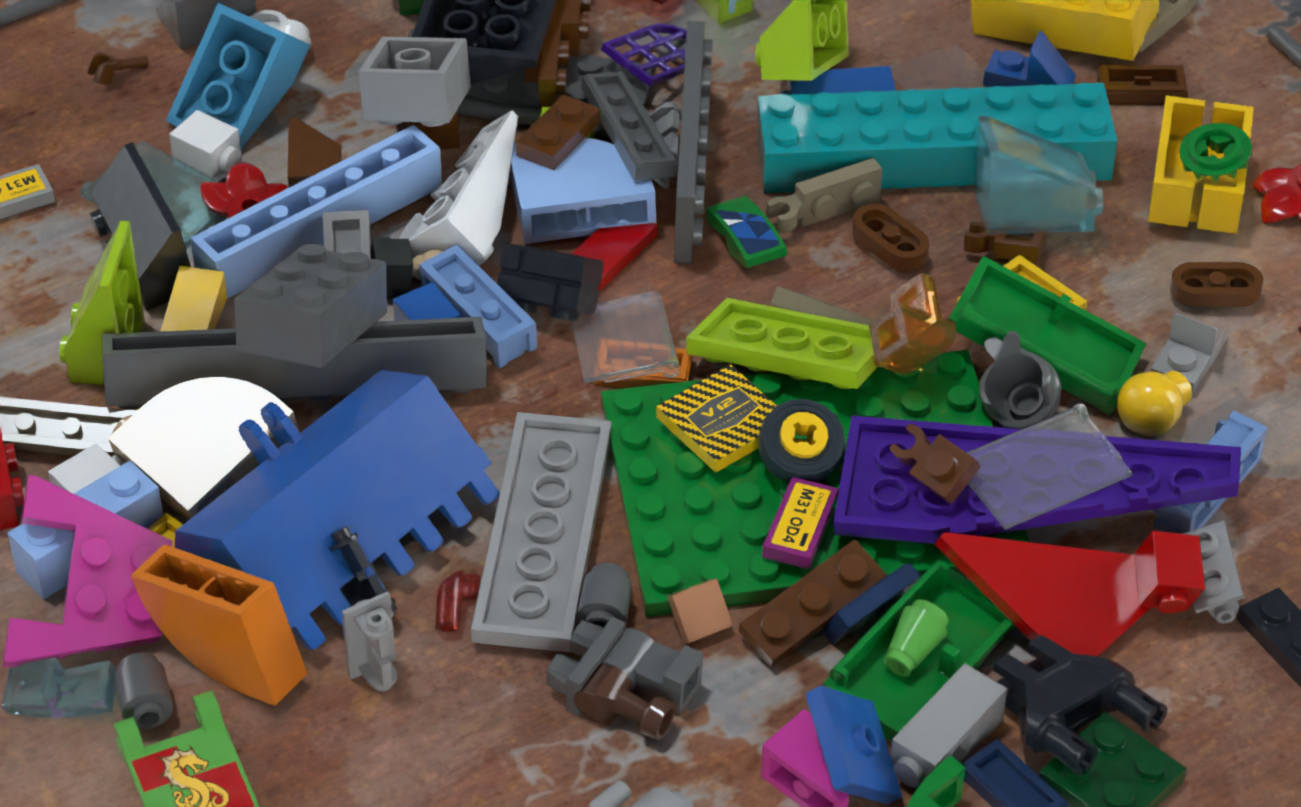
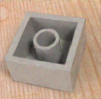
(414, 80)

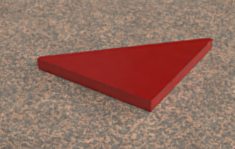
(1052, 590)

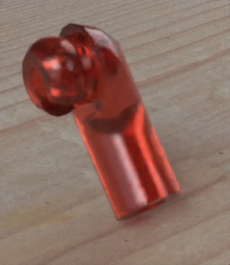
(451, 595)

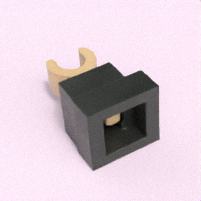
(399, 261)

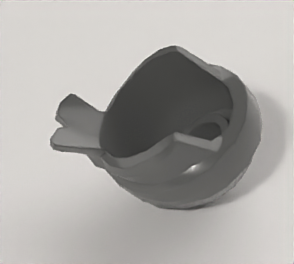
(1018, 385)

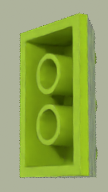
(804, 40)

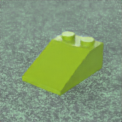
(107, 306)

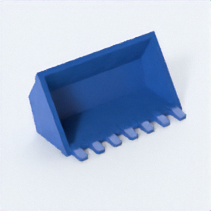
(366, 464)

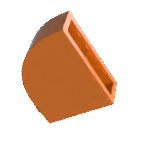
(222, 622)

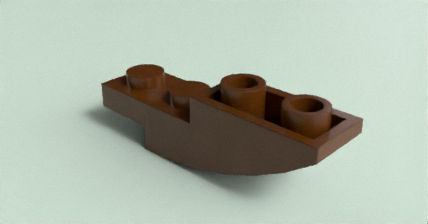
(561, 42)

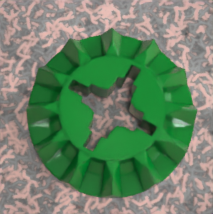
(1222, 139)

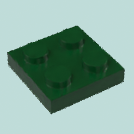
(1124, 774)

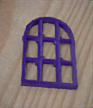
(652, 31)

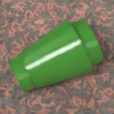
(915, 637)

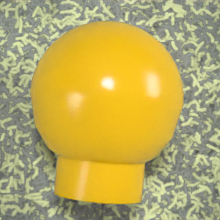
(1153, 402)

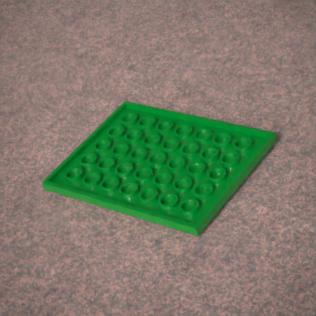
(713, 525)

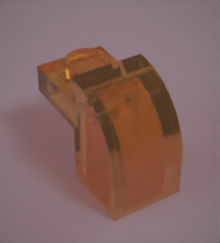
(912, 329)

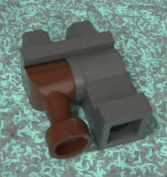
(623, 672)

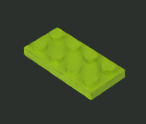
(785, 343)

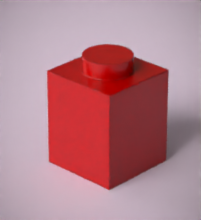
(1169, 571)

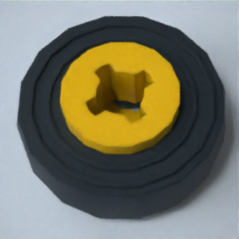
(800, 458)

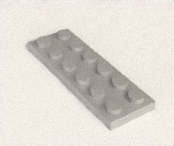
(542, 532)

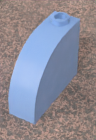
(580, 195)

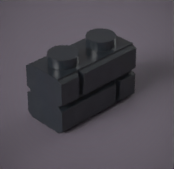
(550, 280)

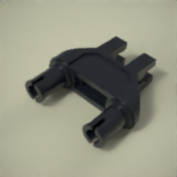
(1066, 692)

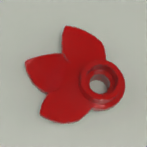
(243, 189)
(1281, 193)

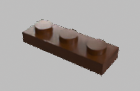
(810, 603)

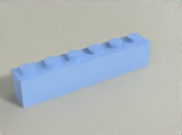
(266, 234)

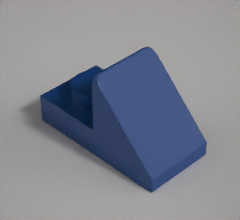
(1041, 67)

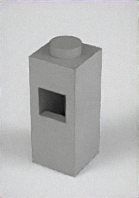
(948, 725)

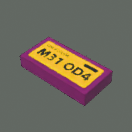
(800, 523)

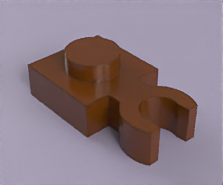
(1005, 245)
(938, 465)

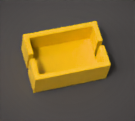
(1177, 193)

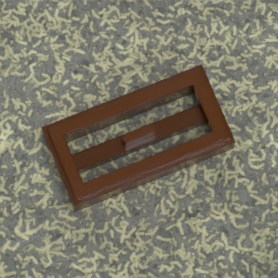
(1142, 83)

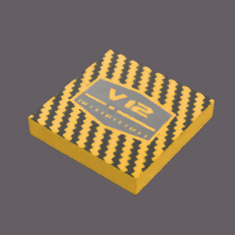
(717, 417)

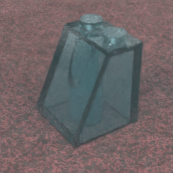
(1032, 183)

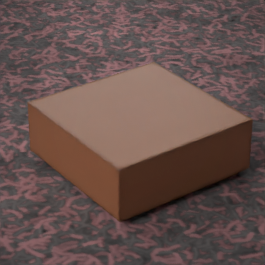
(700, 610)

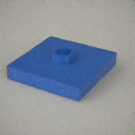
(853, 745)

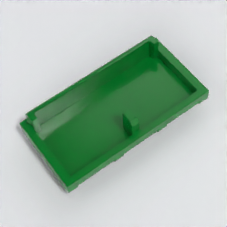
(1082, 348)
(972, 634)

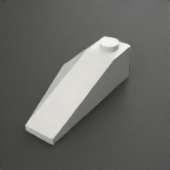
(471, 199)

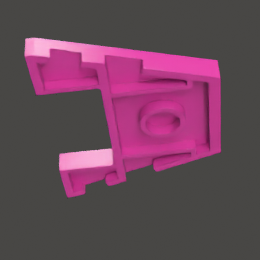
(100, 597)

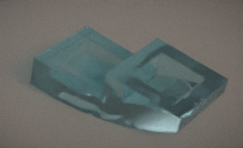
(52, 692)

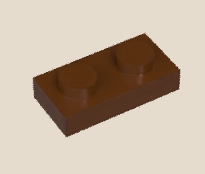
(558, 132)

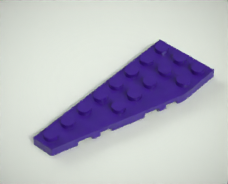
(887, 503)

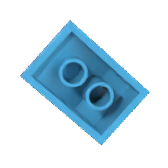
(238, 72)

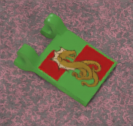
(188, 768)

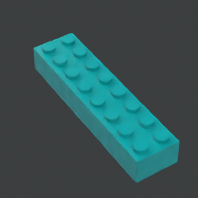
(923, 134)

